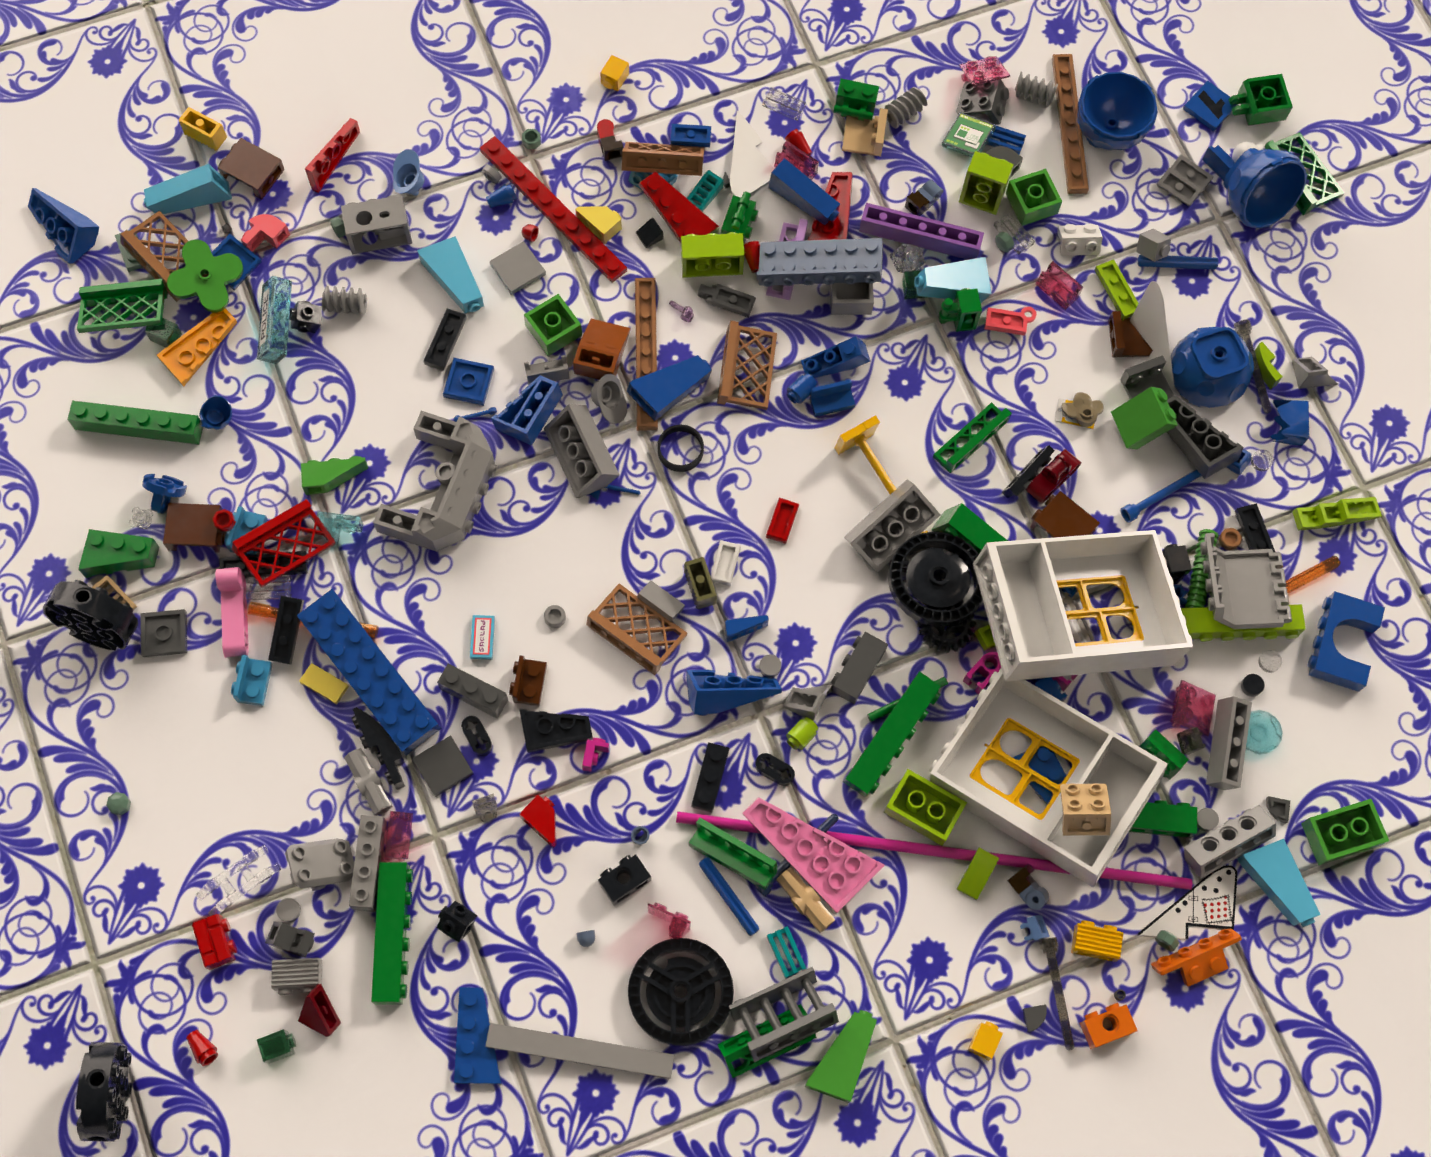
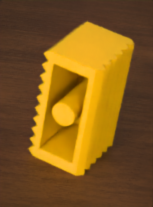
(202, 128)
(1097, 942)

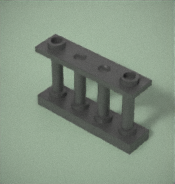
(792, 1032)

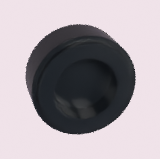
(1252, 685)

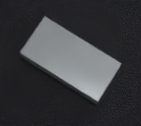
(661, 601)

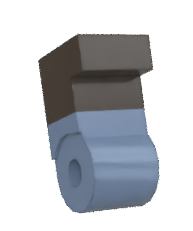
(923, 198)
(1028, 889)

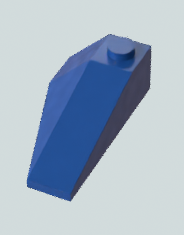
(67, 228)
(719, 693)

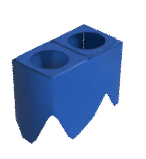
(1294, 422)

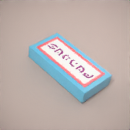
(482, 637)

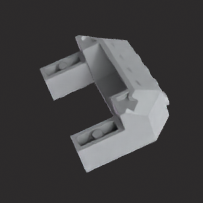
(455, 503)

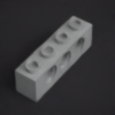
(1241, 841)
(366, 865)

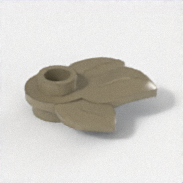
(1083, 409)

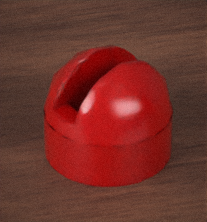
(530, 232)

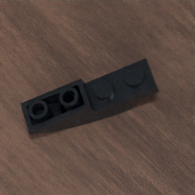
(377, 740)

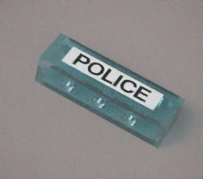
(274, 320)

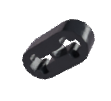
(481, 733)
(778, 765)

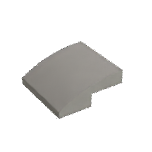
(1185, 180)

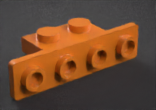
(1199, 959)

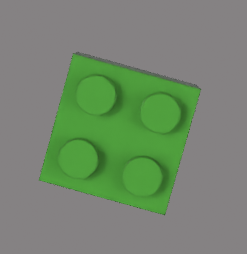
(1033, 197)
(553, 324)

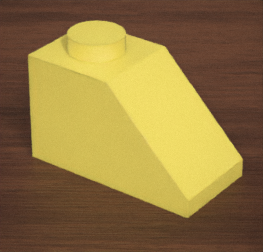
(600, 221)

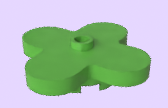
(210, 289)

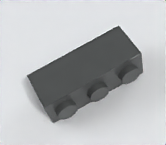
(858, 667)
(472, 690)

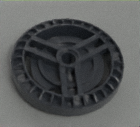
(925, 588)
(675, 1010)

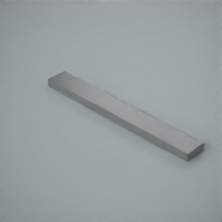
(580, 1050)

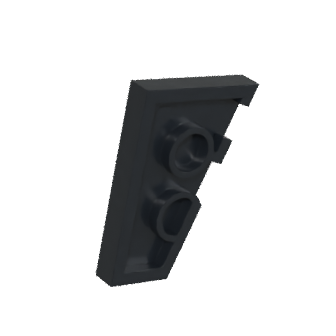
(552, 730)

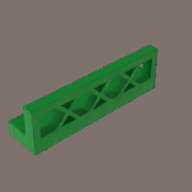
(975, 441)
(733, 854)
(737, 1047)

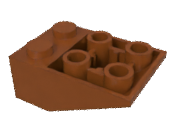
(600, 349)

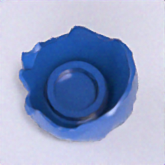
(215, 413)

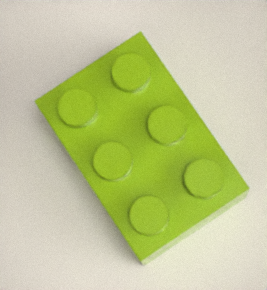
(985, 182)
(712, 255)
(925, 807)

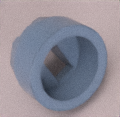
(643, 838)
(586, 938)

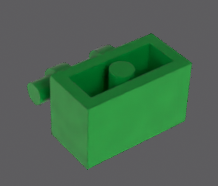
(856, 99)
(740, 216)
(964, 311)

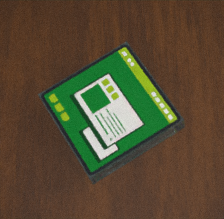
(968, 135)

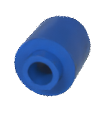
(801, 388)

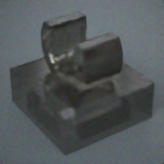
(1190, 740)
(484, 805)

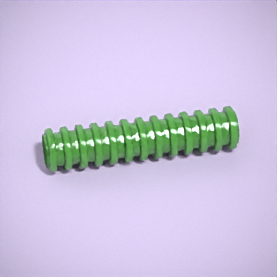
(1197, 589)

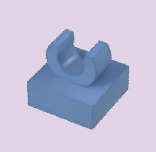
(1037, 927)

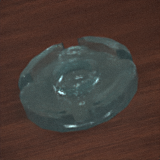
(1263, 732)

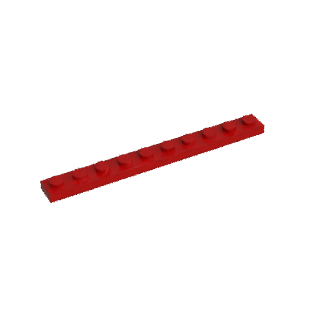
(553, 209)

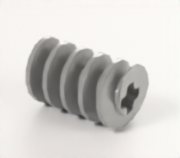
(1035, 89)
(905, 106)
(344, 300)

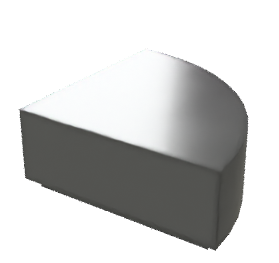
(1278, 808)
(1034, 1016)

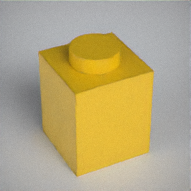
(614, 73)
(985, 1040)

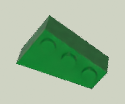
(968, 526)
(116, 552)

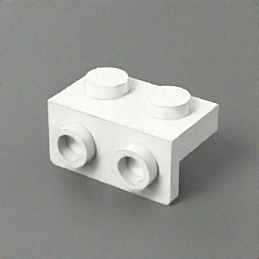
(1080, 239)

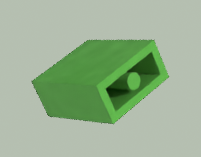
(1144, 418)

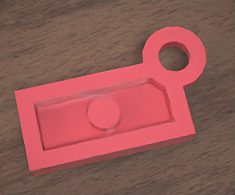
(1009, 321)

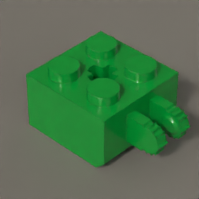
(1262, 100)

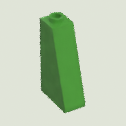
(842, 1063)

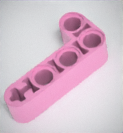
(233, 611)

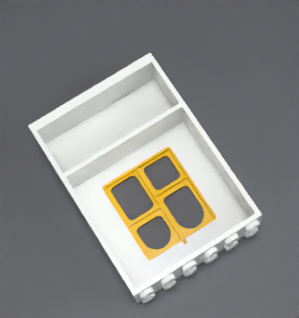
(1030, 621)
(1095, 757)

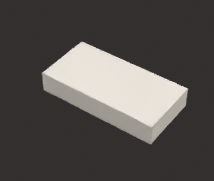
(725, 563)

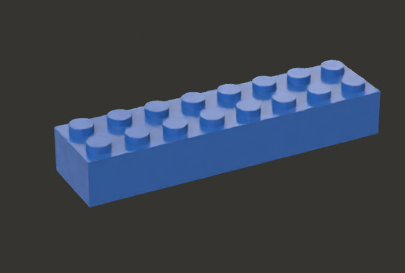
(369, 672)

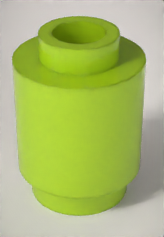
(802, 733)

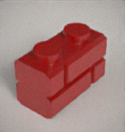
(214, 941)

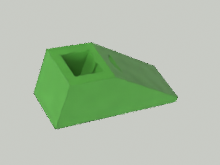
(327, 475)

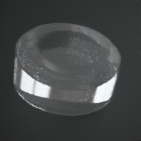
(1262, 460)
(1270, 661)

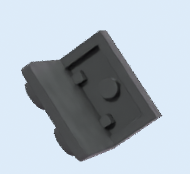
(984, 98)

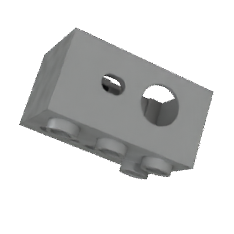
(383, 217)

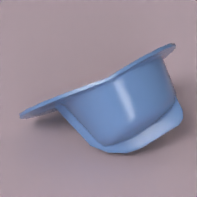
(407, 173)

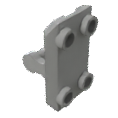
(320, 863)

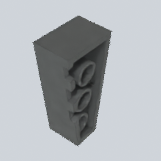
(1200, 441)

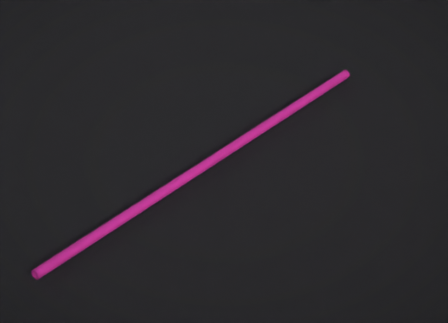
(949, 852)

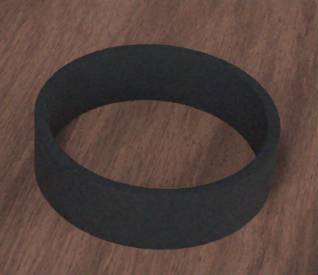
(680, 428)

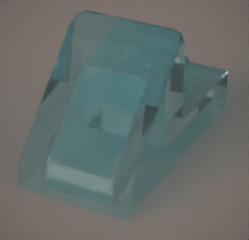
(336, 522)

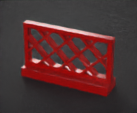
(277, 526)

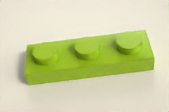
(1117, 288)

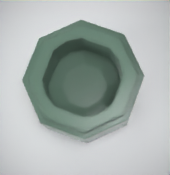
(531, 138)
(338, 226)
(1004, 242)
(118, 803)
(1167, 940)

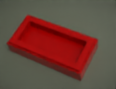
(782, 520)

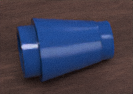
(501, 196)

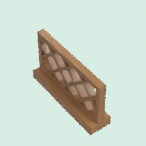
(662, 158)
(143, 255)
(729, 367)
(622, 638)

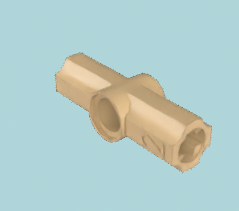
(805, 900)

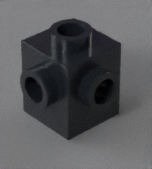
(305, 317)
(456, 921)

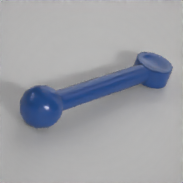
(491, 411)

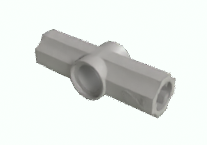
(368, 782)

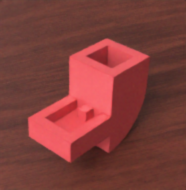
(265, 228)

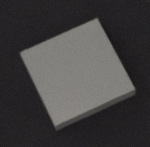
(517, 267)

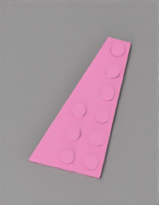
(821, 860)

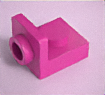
(590, 755)

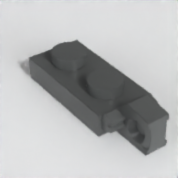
(727, 299)

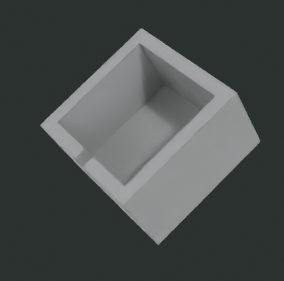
(851, 298)

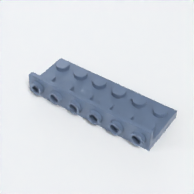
(820, 262)

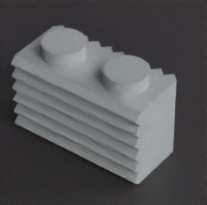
(296, 975)

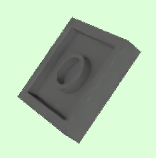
(163, 633)
(442, 766)

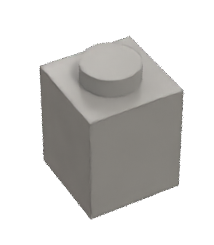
(1153, 245)

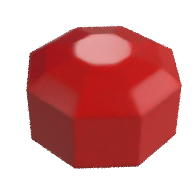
(224, 520)

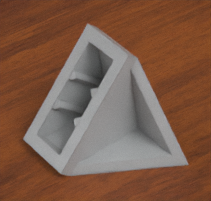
(1311, 373)
(807, 701)

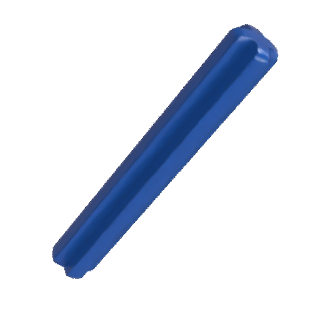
(1180, 262)
(729, 896)

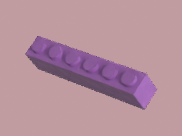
(921, 231)

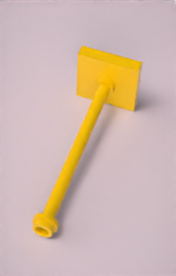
(858, 437)

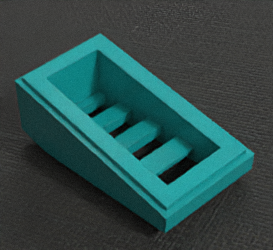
(711, 182)

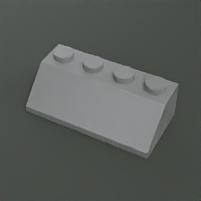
(581, 450)
(891, 524)

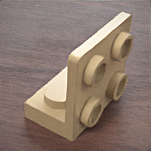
(865, 135)
(1085, 809)

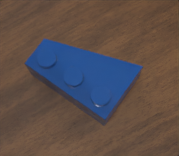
(530, 411)

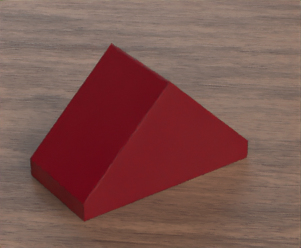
(319, 1013)

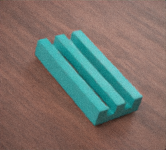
(778, 934)

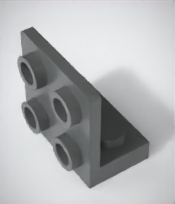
(1146, 375)

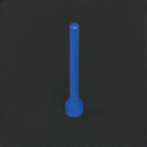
(1131, 512)

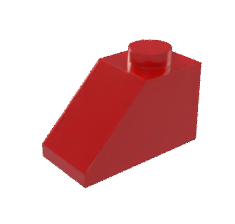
(541, 818)

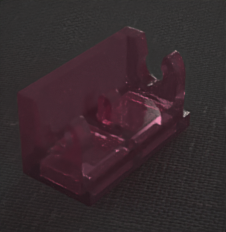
(799, 159)
(1059, 285)
(398, 836)

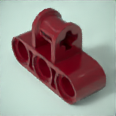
(1053, 476)

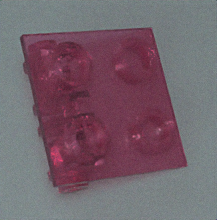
(983, 70)
(1193, 707)
(678, 921)

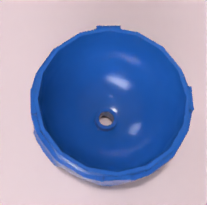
(1118, 101)
(1264, 186)
(1208, 378)

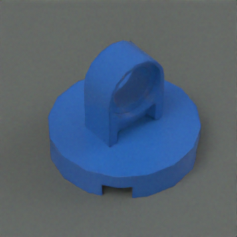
(163, 490)

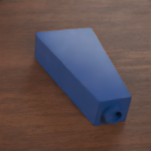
(803, 192)
(668, 386)

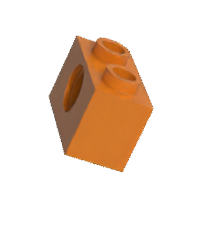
(1121, 1025)

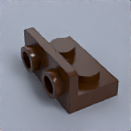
(528, 681)

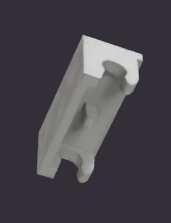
(553, 370)

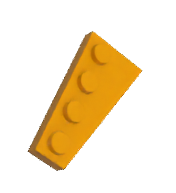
(196, 345)

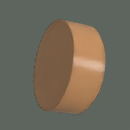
(1230, 539)

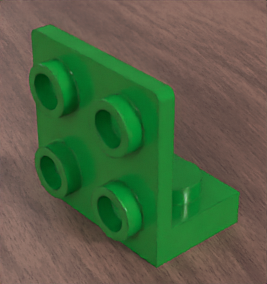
(1161, 748)

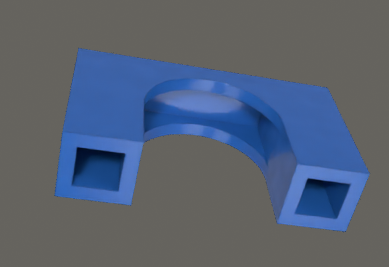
(1327, 661)

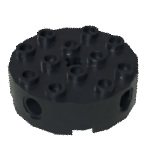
(91, 615)
(103, 1092)

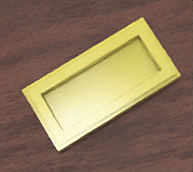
(324, 683)

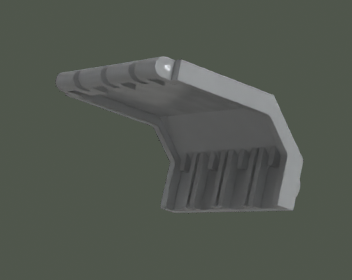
(1245, 586)

